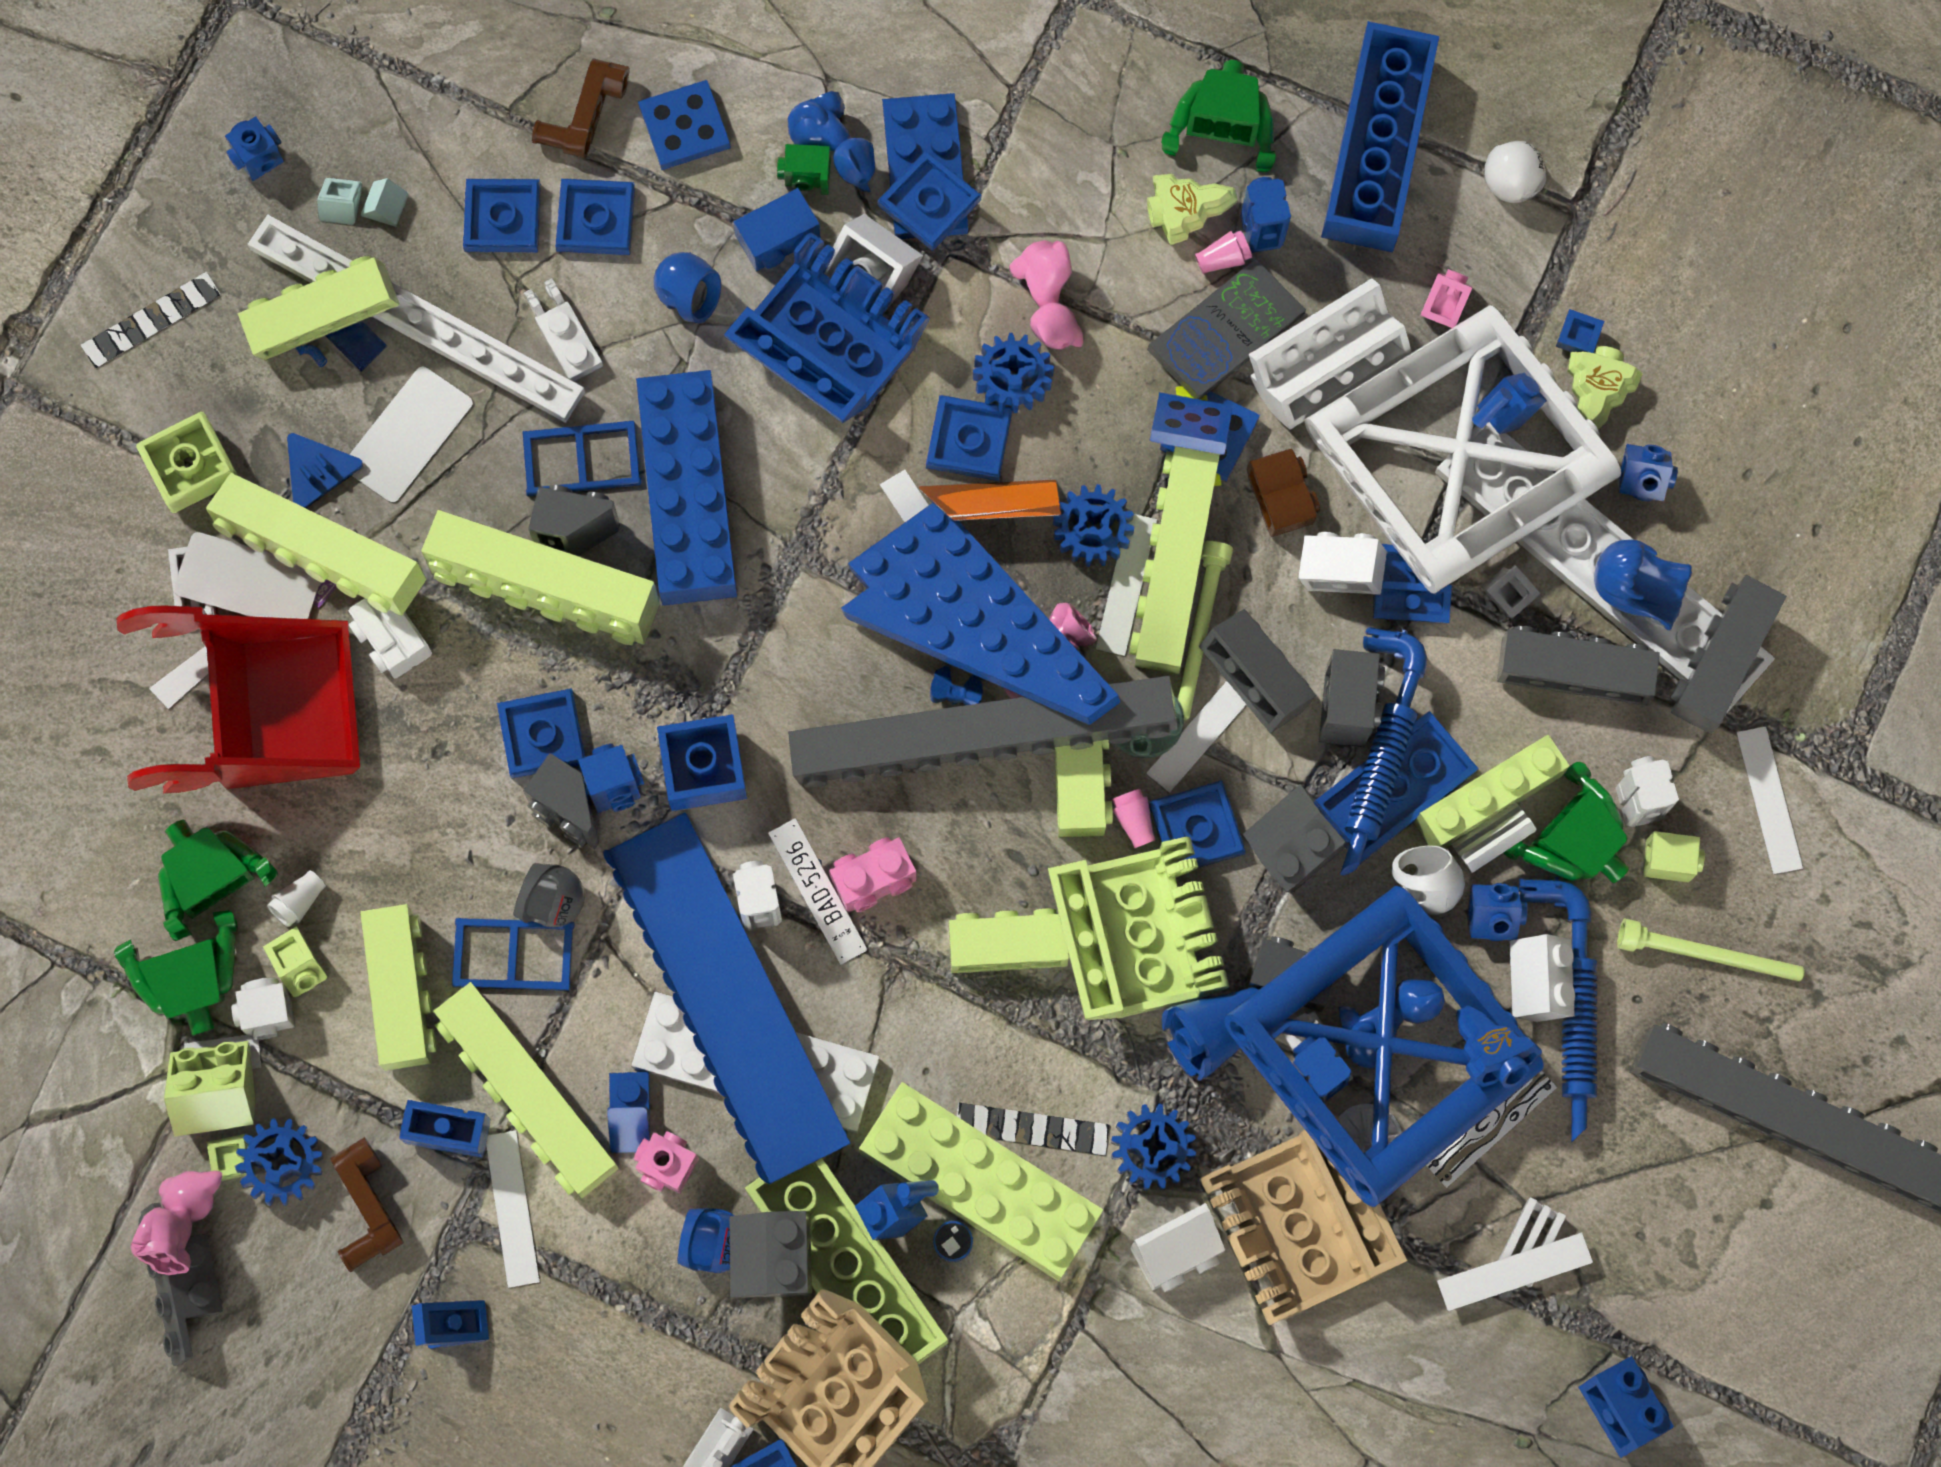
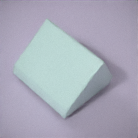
(385, 202)

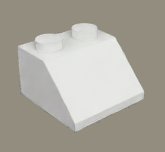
(875, 252)
(1179, 1248)

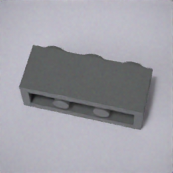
(1257, 670)

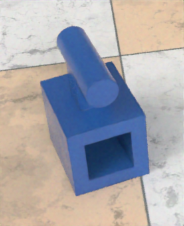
(1510, 404)
(895, 1208)

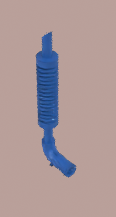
(1388, 745)
(1578, 1029)

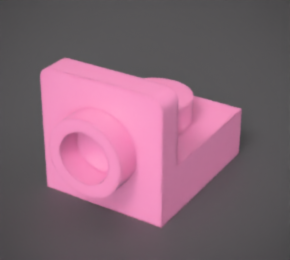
(1447, 298)

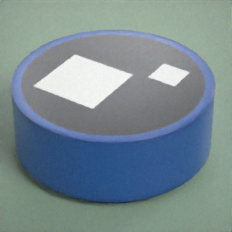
(953, 1241)

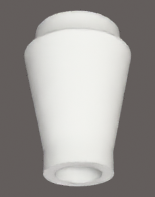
(294, 900)

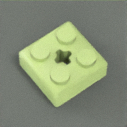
(165, 456)

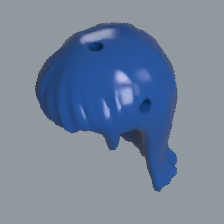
(1640, 582)

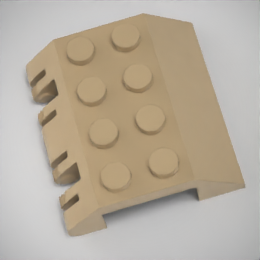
(1301, 1227)
(836, 1391)

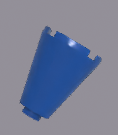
(1200, 1032)

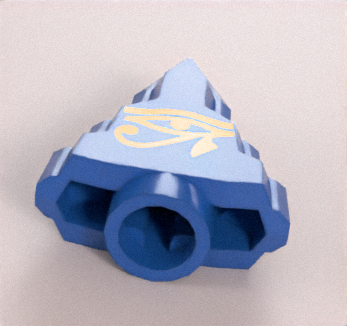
(1494, 1050)

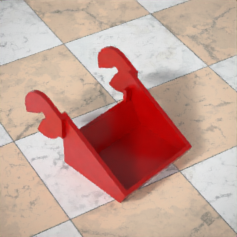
(275, 699)

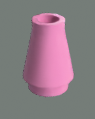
(1224, 253)
(1134, 816)

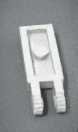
(564, 334)

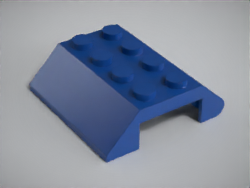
(829, 332)

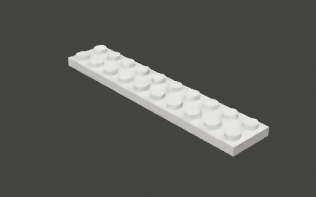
(1571, 549)

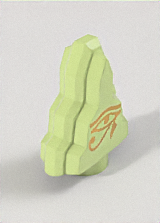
(1185, 205)
(1601, 382)

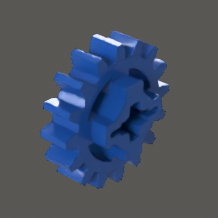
(1008, 389)
(1102, 538)
(1170, 1151)
(274, 1178)

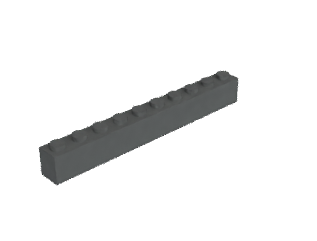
(973, 733)
(1791, 1115)

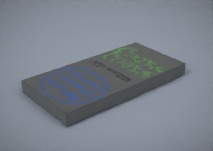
(1225, 329)

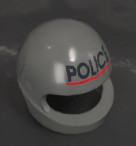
(549, 896)

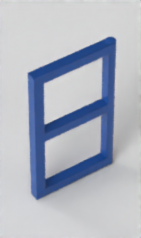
(578, 432)
(511, 982)

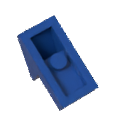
(628, 1111)
(450, 1323)

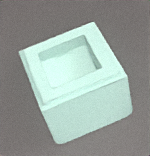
(339, 201)

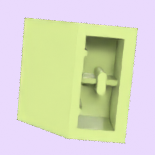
(210, 1088)

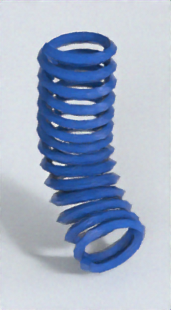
(304, 351)

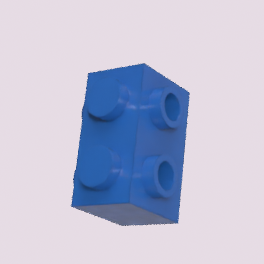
(611, 778)
(1626, 1406)

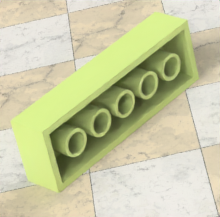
(540, 578)
(981, 1181)
(847, 1257)

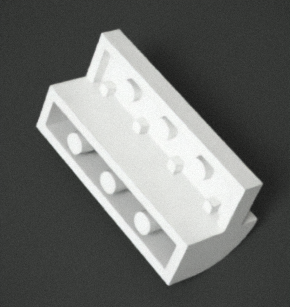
(1328, 354)

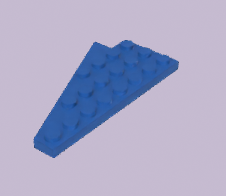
(953, 601)

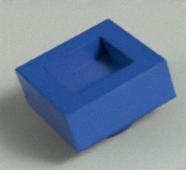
(1579, 332)

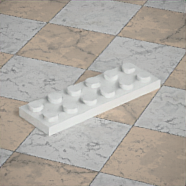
(670, 1052)

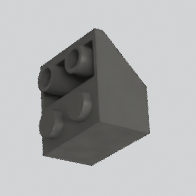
(572, 520)
(562, 797)

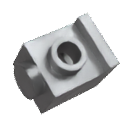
(1510, 590)

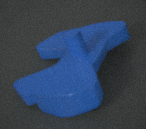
(943, 690)

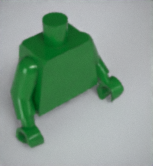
(1225, 109)
(1581, 836)
(203, 872)
(187, 977)

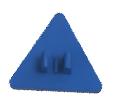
(317, 469)

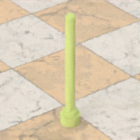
(1215, 557)
(1634, 936)

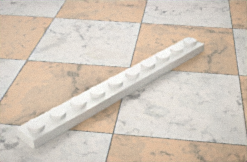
(429, 325)

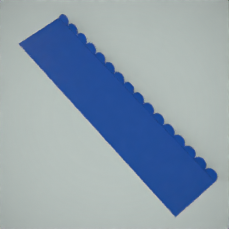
(726, 999)

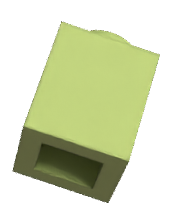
(1673, 857)

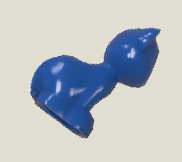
(818, 124)
(1414, 1002)

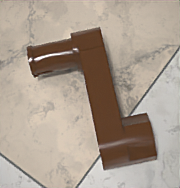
(601, 80)
(382, 1237)

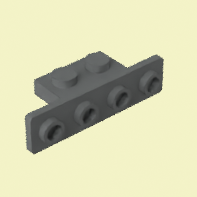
(185, 1296)

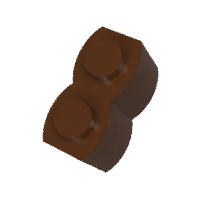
(1282, 492)

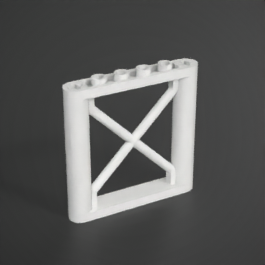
(1451, 556)

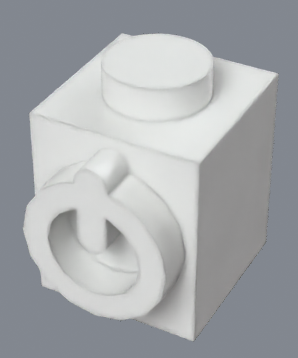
(263, 1008)

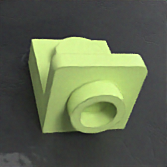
(295, 962)

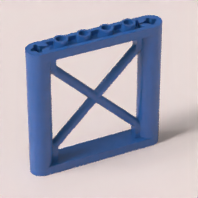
(1265, 1015)

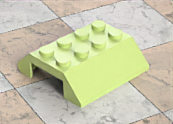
(1137, 932)

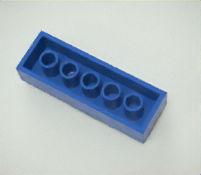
(1380, 137)
(686, 488)

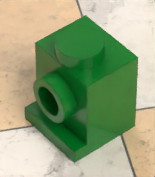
(805, 167)

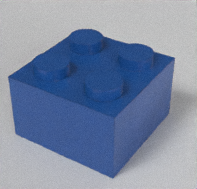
(702, 762)

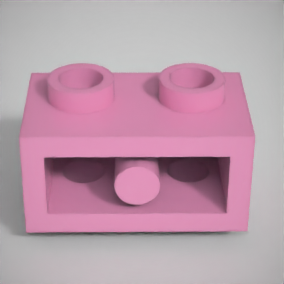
(873, 874)

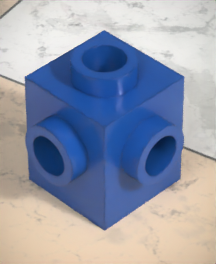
(254, 148)
(1647, 472)
(1495, 912)

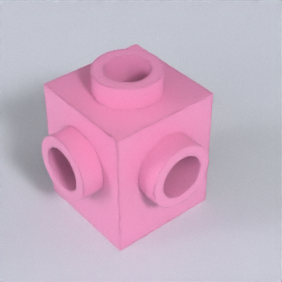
(673, 1174)

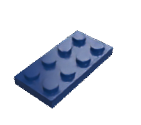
(918, 126)
(1428, 773)

